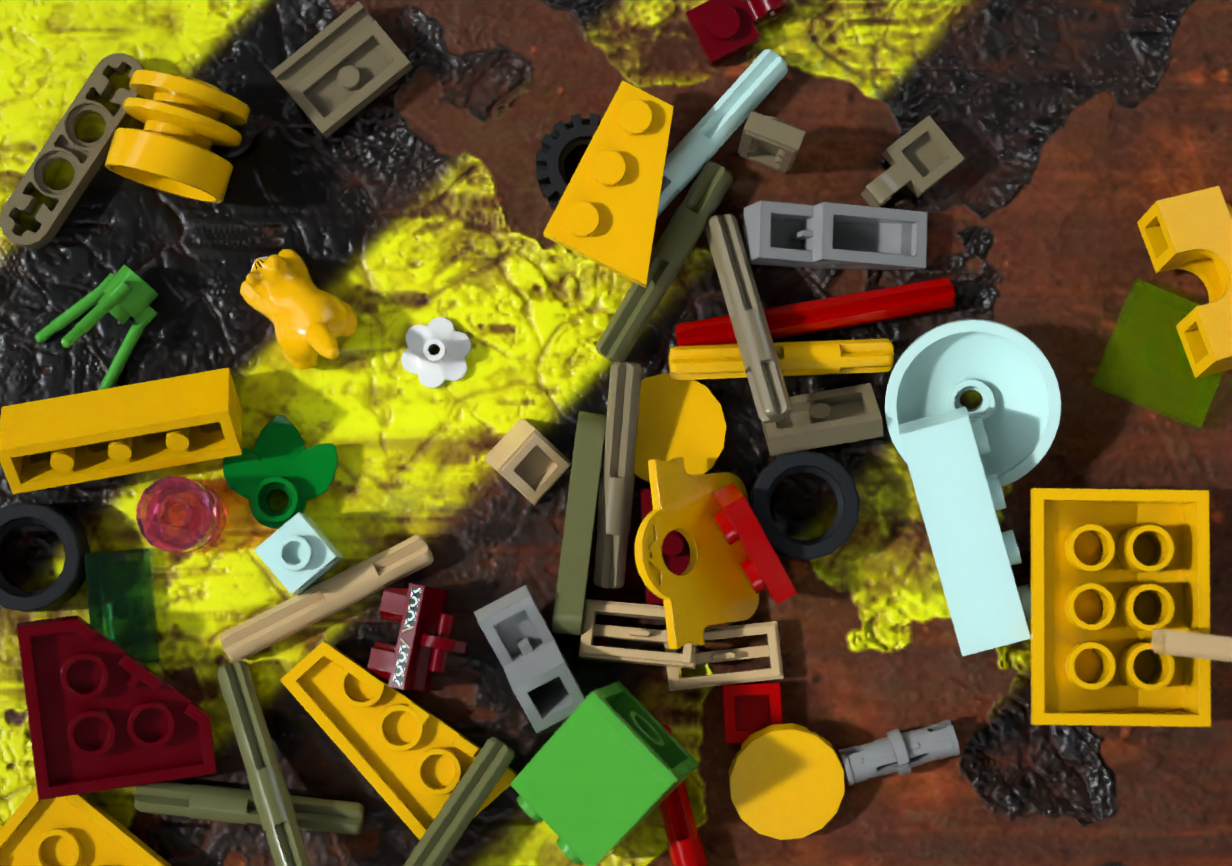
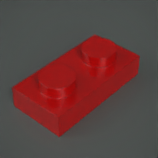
(740, 524)

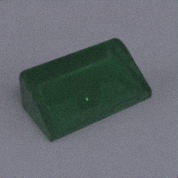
(124, 600)

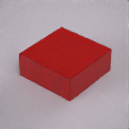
(749, 709)

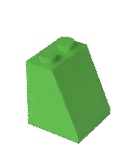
(602, 774)

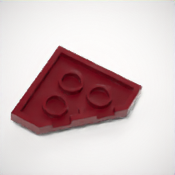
(104, 714)

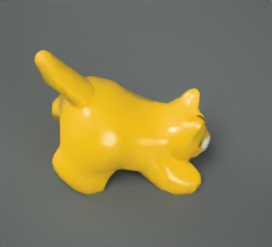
(302, 314)

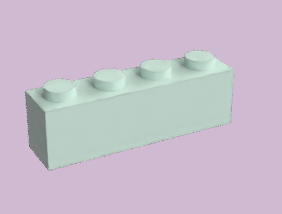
(965, 531)

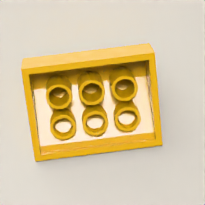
(1100, 583)

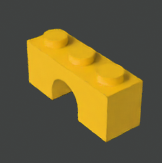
(1196, 236)

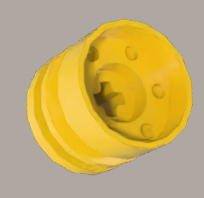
(180, 127)

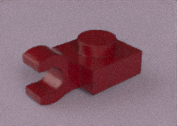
(730, 25)

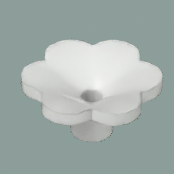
(447, 364)

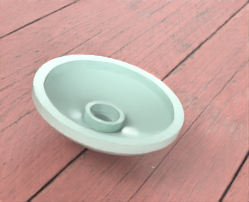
(999, 362)

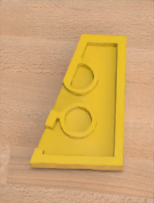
(617, 187)

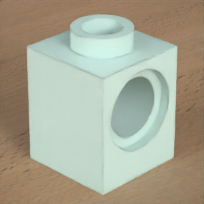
(299, 553)

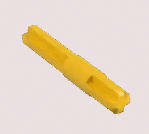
(794, 358)

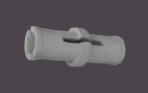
(899, 752)

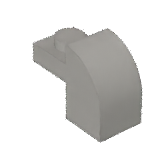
(530, 658)

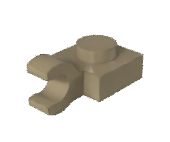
(917, 161)

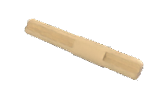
(327, 598)

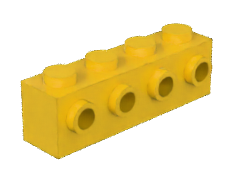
(120, 430)

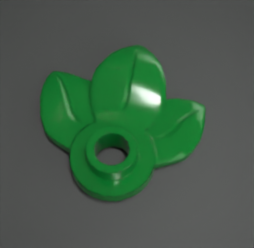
(280, 464)

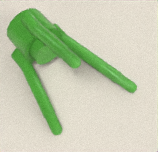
(123, 297)

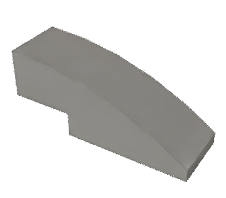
(834, 236)

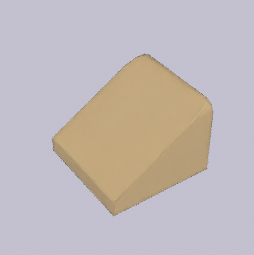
(528, 461)

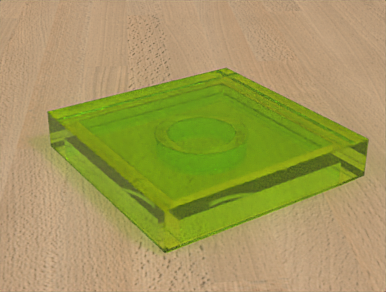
(1148, 359)

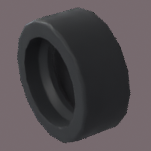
(836, 477)
(75, 547)

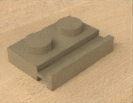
(342, 69)

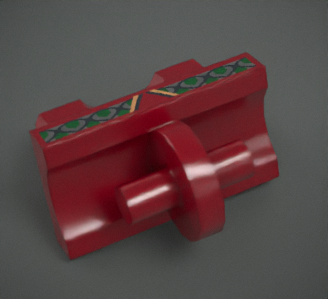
(422, 637)

